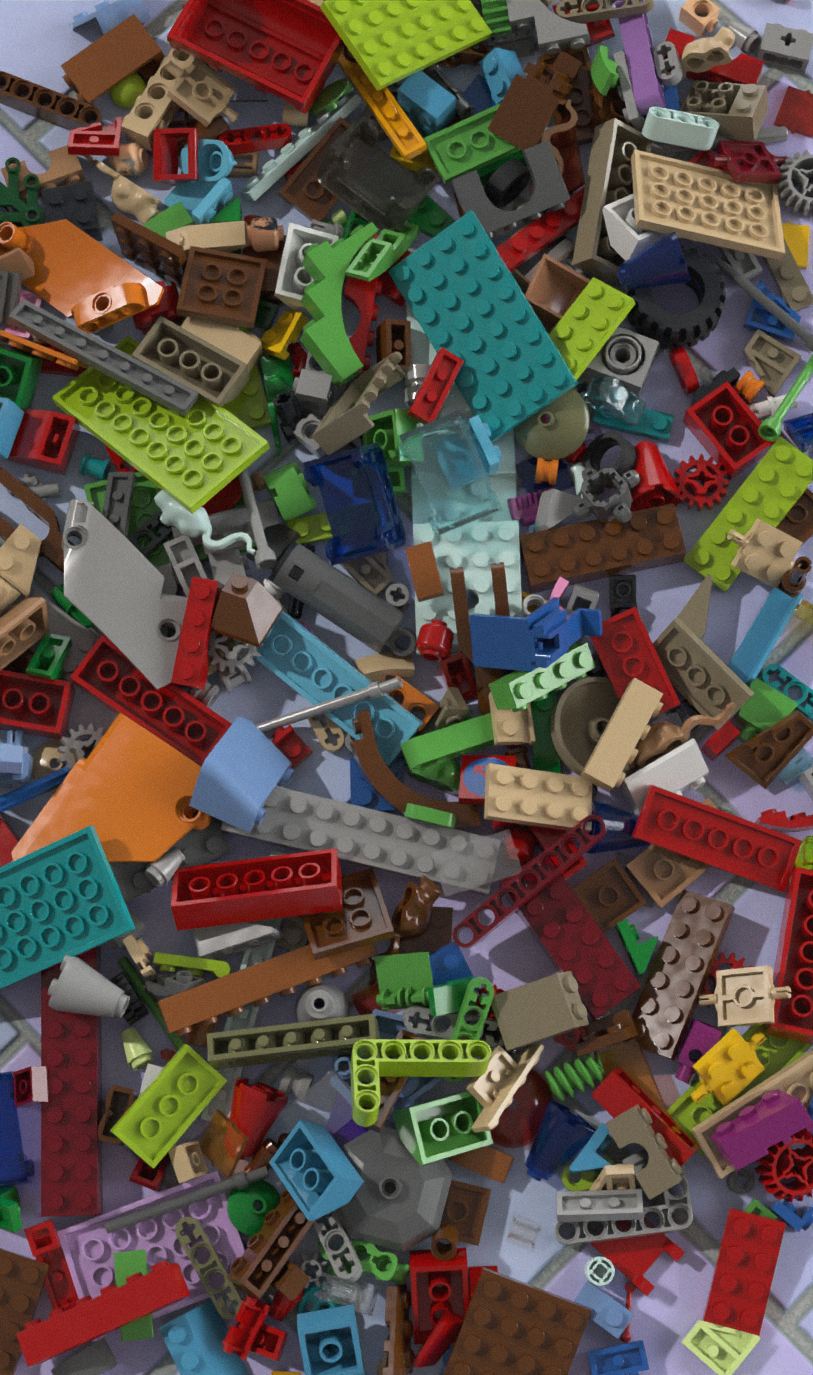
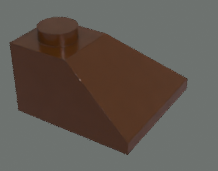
(245, 611)

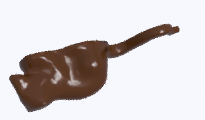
(410, 915)

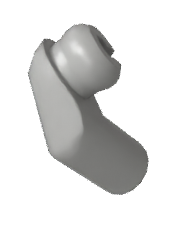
(38, 488)

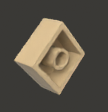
(188, 1161)

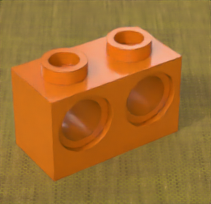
(416, 701)

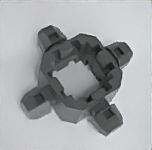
(618, 506)

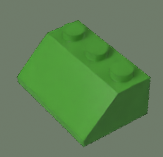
(441, 1127)

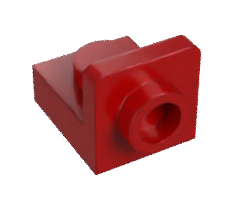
(291, 745)

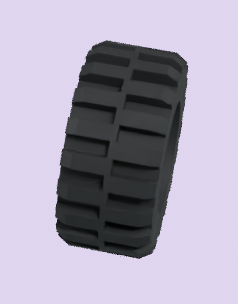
(686, 327)

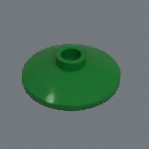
(241, 1209)

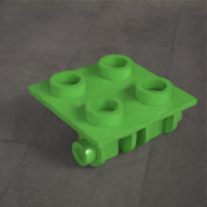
(403, 980)

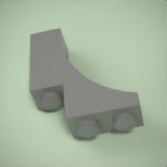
(552, 31)

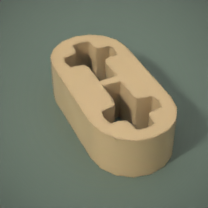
(321, 735)

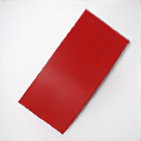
(779, 822)

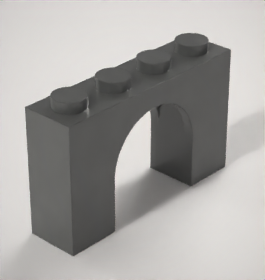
(547, 192)

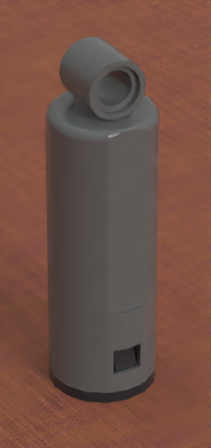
(340, 600)

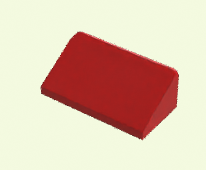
(438, 1340)

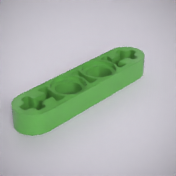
(473, 1030)

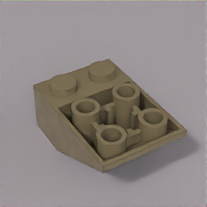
(736, 107)

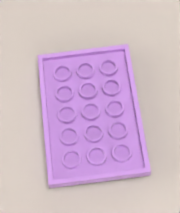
(91, 1248)

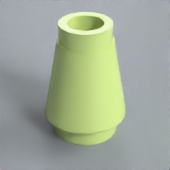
(136, 1049)

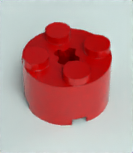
(166, 308)

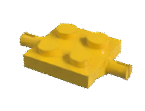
(728, 1067)

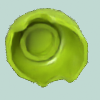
(127, 91)

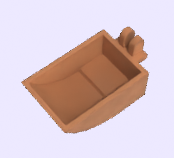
(554, 290)

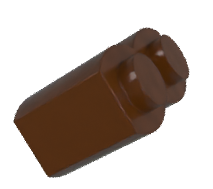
(117, 1103)

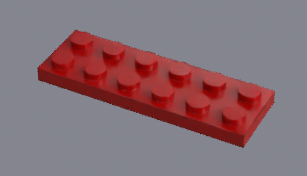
(716, 838)

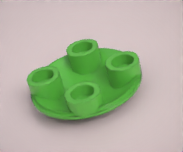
(330, 94)

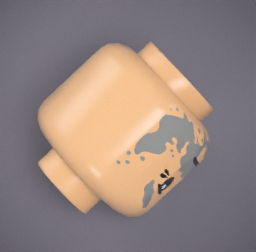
(131, 160)

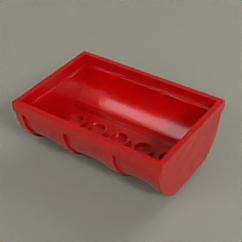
(271, 44)

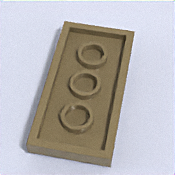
(699, 672)

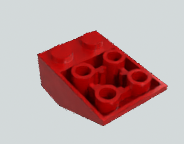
(45, 440)

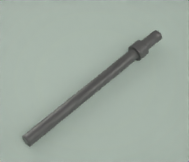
(766, 302)
(240, 1181)

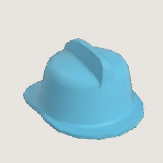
(213, 160)

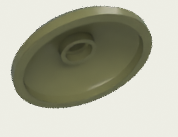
(562, 434)

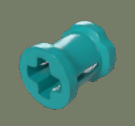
(94, 467)

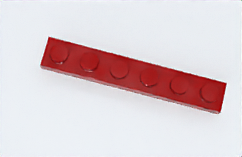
(541, 232)

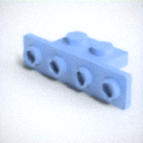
(113, 14)

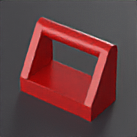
(166, 155)

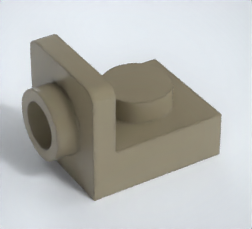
(452, 708)
(293, 934)

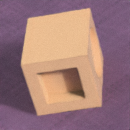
(697, 24)

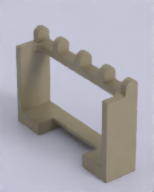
(343, 426)

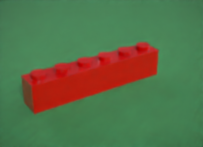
(102, 1314)

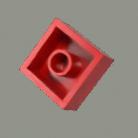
(720, 740)

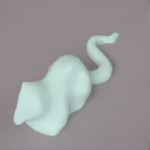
(196, 524)

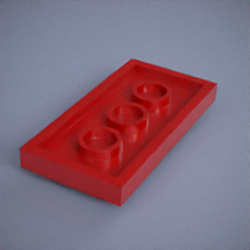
(630, 654)
(744, 1271)

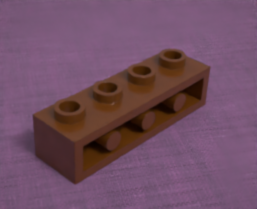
(270, 1247)

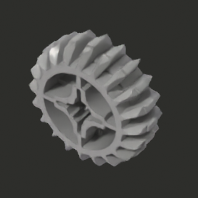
(800, 172)

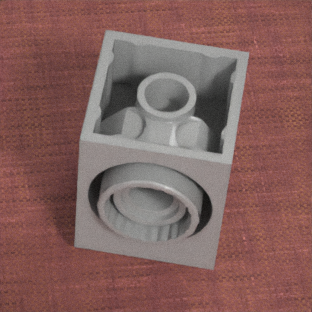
(626, 357)

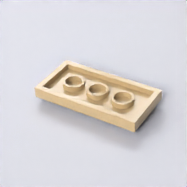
(536, 797)

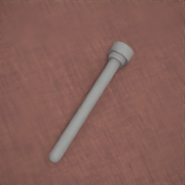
(265, 556)

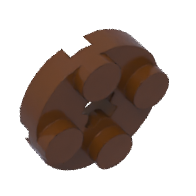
(605, 105)

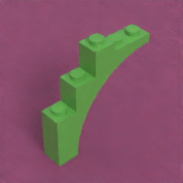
(326, 333)

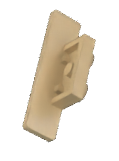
(500, 1082)

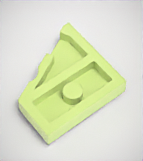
(719, 1346)

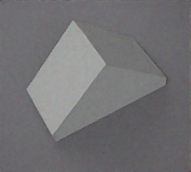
(554, 508)

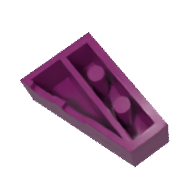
(761, 1127)

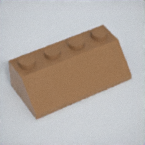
(22, 628)

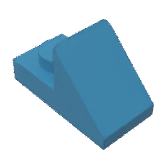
(589, 1160)

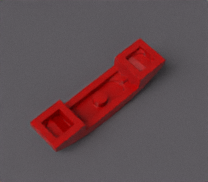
(47, 1248)

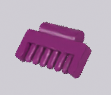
(527, 513)

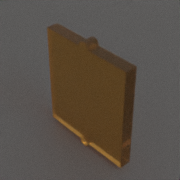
(223, 1143)

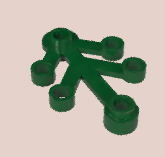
(10, 197)

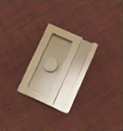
(511, 726)
(140, 955)

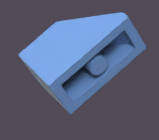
(605, 1310)

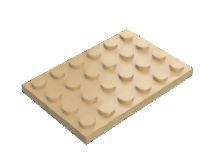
(706, 205)

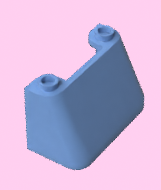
(240, 776)

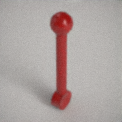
(629, 1288)

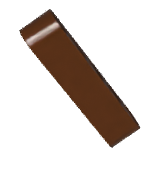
(39, 95)

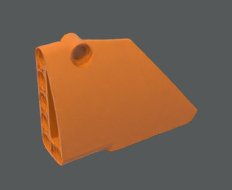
(130, 791)

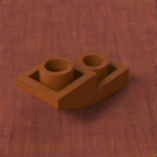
(424, 571)
(486, 1161)

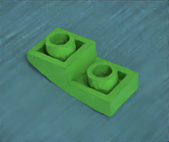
(604, 70)
(169, 220)

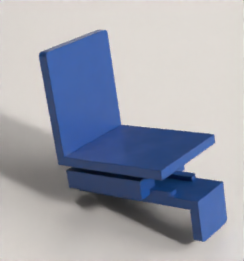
(531, 640)

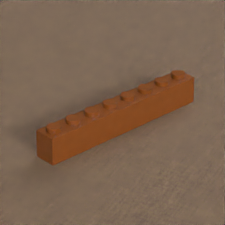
(255, 986)

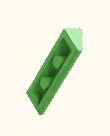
(126, 1265)

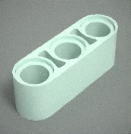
(680, 128)

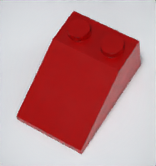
(437, 1288)

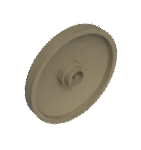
(580, 720)

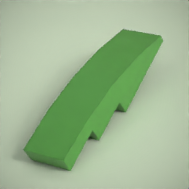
(382, 252)

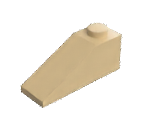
(214, 236)

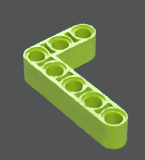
(408, 1066)

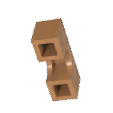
(63, 171)

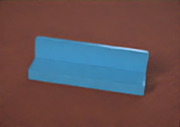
(763, 635)

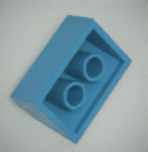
(315, 1170)
(197, 1343)

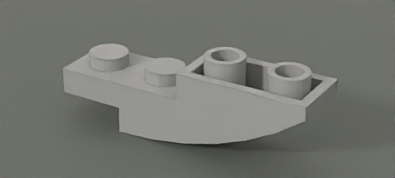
(185, 562)

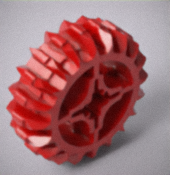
(780, 1165)

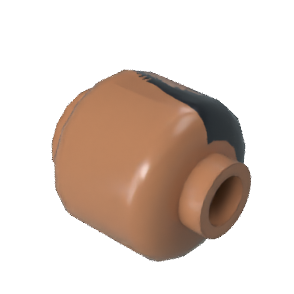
(265, 234)

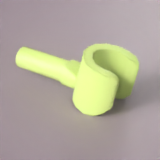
(339, 217)

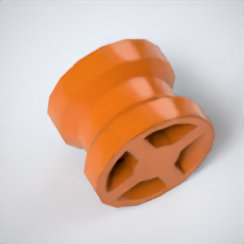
(749, 386)
(546, 471)

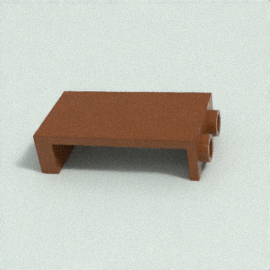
(111, 60)

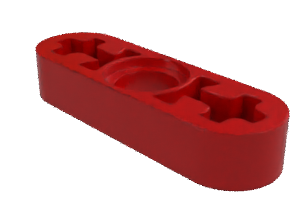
(279, 134)

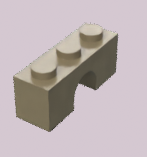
(635, 1127)

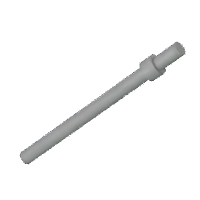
(373, 690)

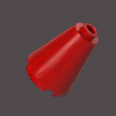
(656, 482)
(255, 1111)

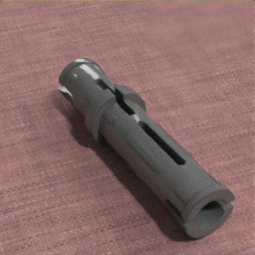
(463, 108)

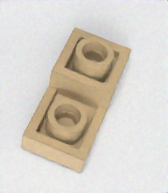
(377, 666)

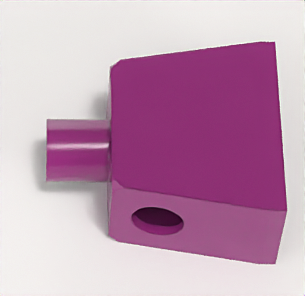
(700, 1037)

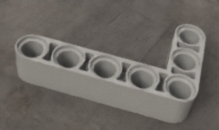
(638, 1228)

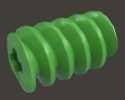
(575, 1077)

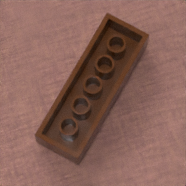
(602, 549)

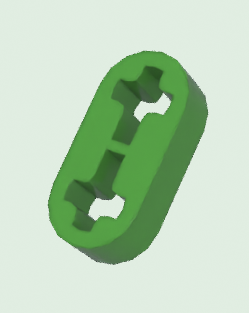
(430, 815)

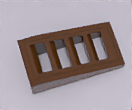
(290, 1281)

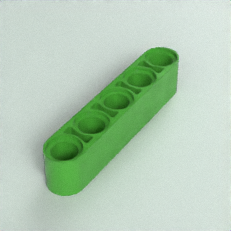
(449, 742)

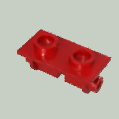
(249, 1322)

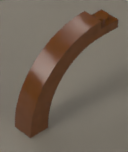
(389, 787)

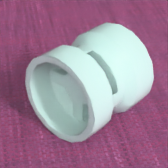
(599, 1270)

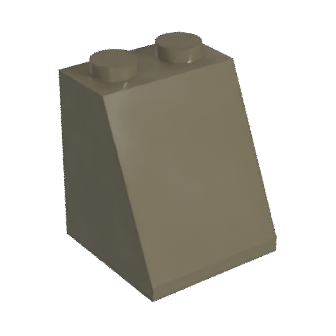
(539, 1010)

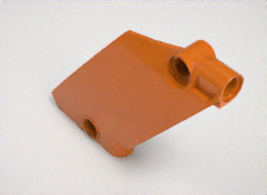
(80, 274)

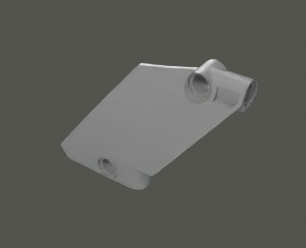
(121, 592)

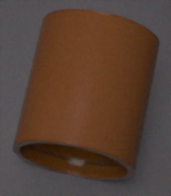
(445, 1251)

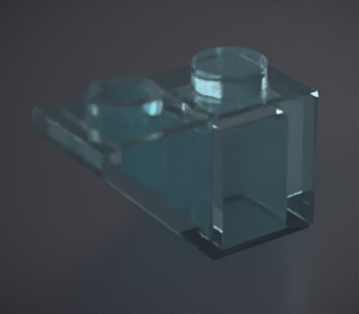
(614, 400)

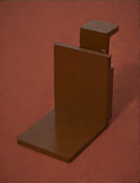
(532, 102)

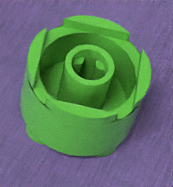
(289, 492)

